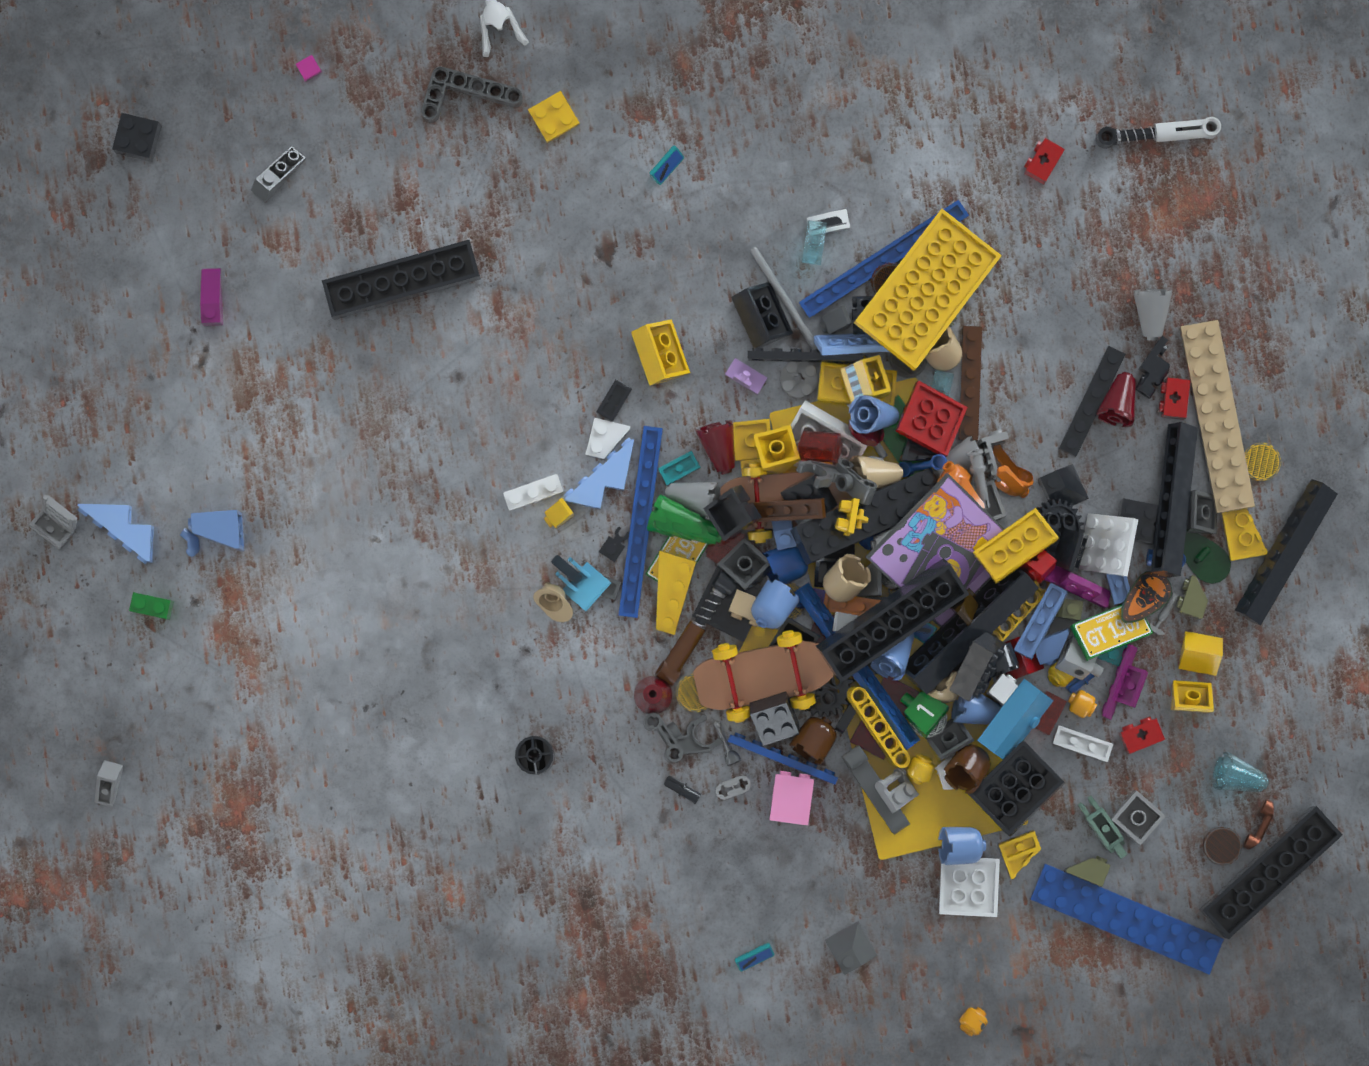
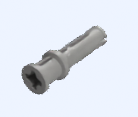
(977, 468)

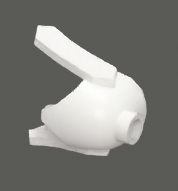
(495, 15)

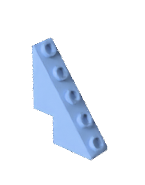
(609, 475)
(118, 522)

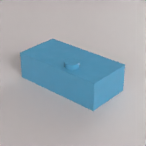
(1015, 719)

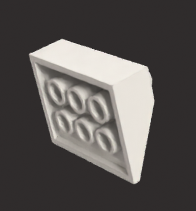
(814, 419)

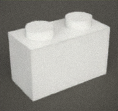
(1002, 688)

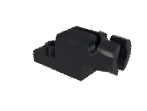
(1154, 369)

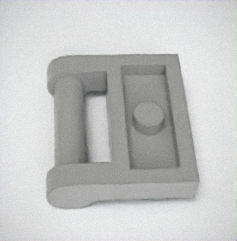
(899, 795)

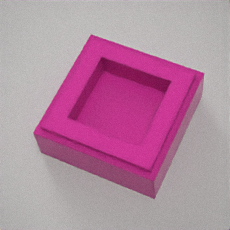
(308, 68)

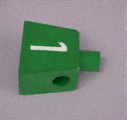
(924, 712)

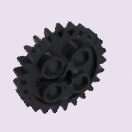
(1060, 516)
(838, 698)

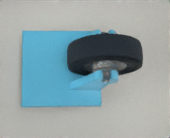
(584, 585)

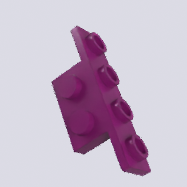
(1079, 586)
(1127, 684)

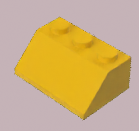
(660, 352)

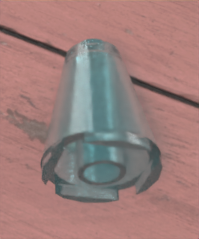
(1238, 775)

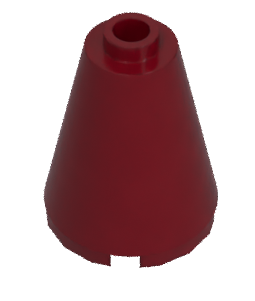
(1119, 402)
(719, 445)
(652, 705)

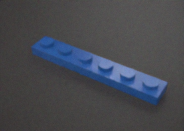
(775, 754)

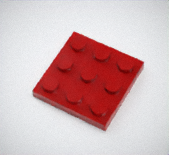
(931, 419)

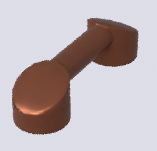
(1268, 810)

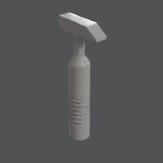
(1165, 612)

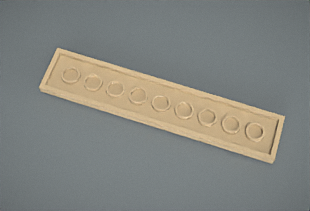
(1217, 416)

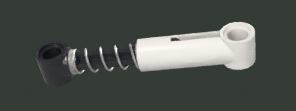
(1161, 132)

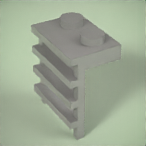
(994, 438)
(54, 522)

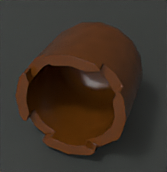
(814, 739)
(967, 768)

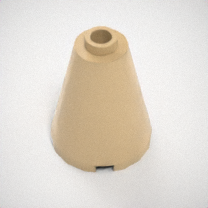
(876, 470)

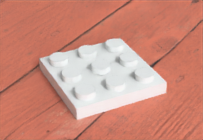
(1108, 544)
(970, 888)

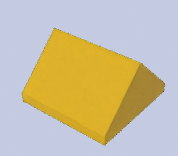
(777, 449)
(1201, 653)
(1192, 696)

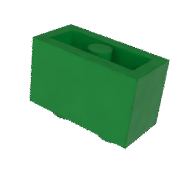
(151, 606)

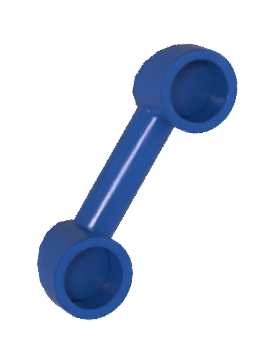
(936, 462)

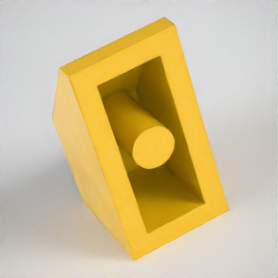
(558, 514)

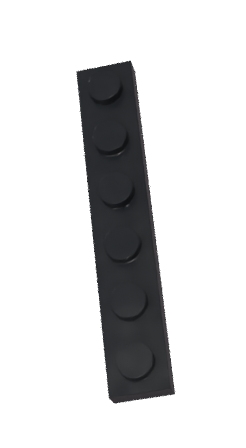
(797, 355)
(1091, 401)

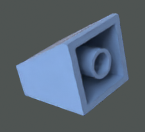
(220, 527)

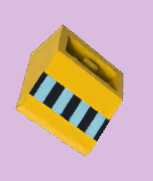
(866, 378)

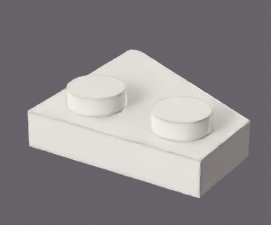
(604, 437)

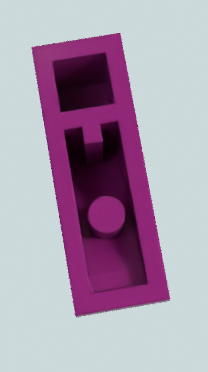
(211, 297)

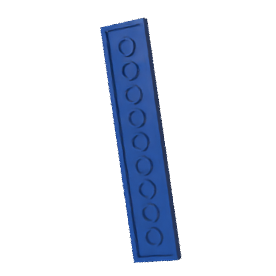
(1127, 919)

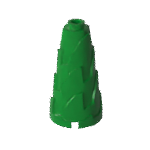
(675, 520)

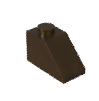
(966, 608)

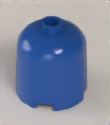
(785, 564)

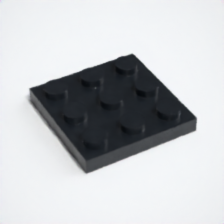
(722, 618)

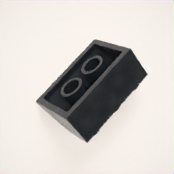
(761, 315)

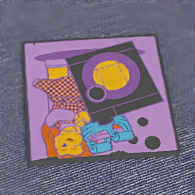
(940, 526)

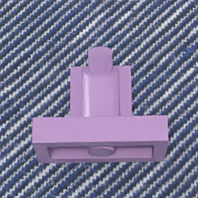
(746, 376)

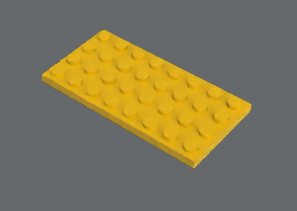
(927, 289)

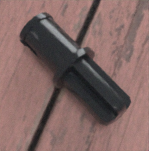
(682, 789)

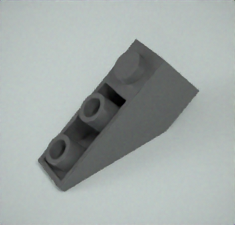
(277, 174)

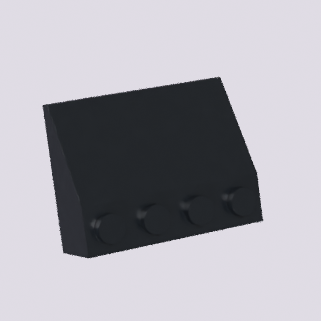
(1017, 788)

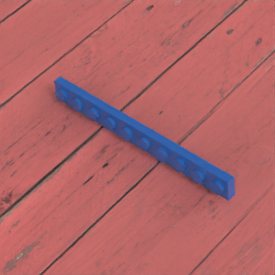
(863, 271)
(640, 516)
(864, 676)

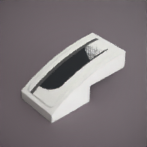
(835, 220)

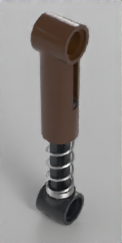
(671, 667)

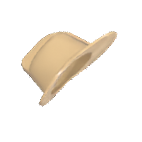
(553, 602)

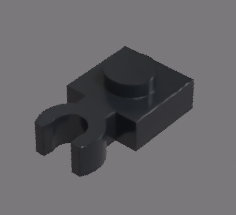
(612, 547)

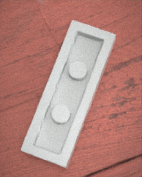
(533, 492)
(1082, 743)

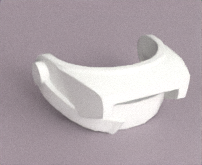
(941, 772)

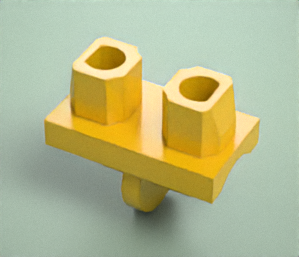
(851, 508)

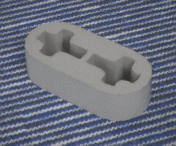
(734, 792)

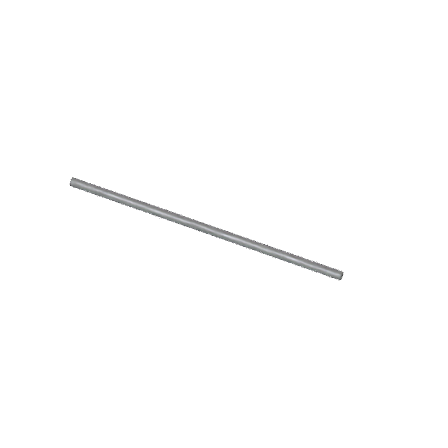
(794, 314)

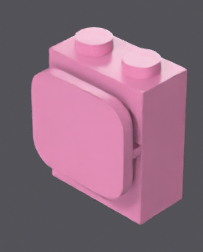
(791, 798)

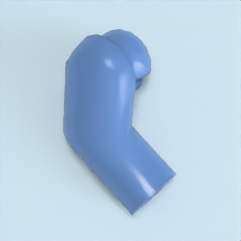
(192, 542)

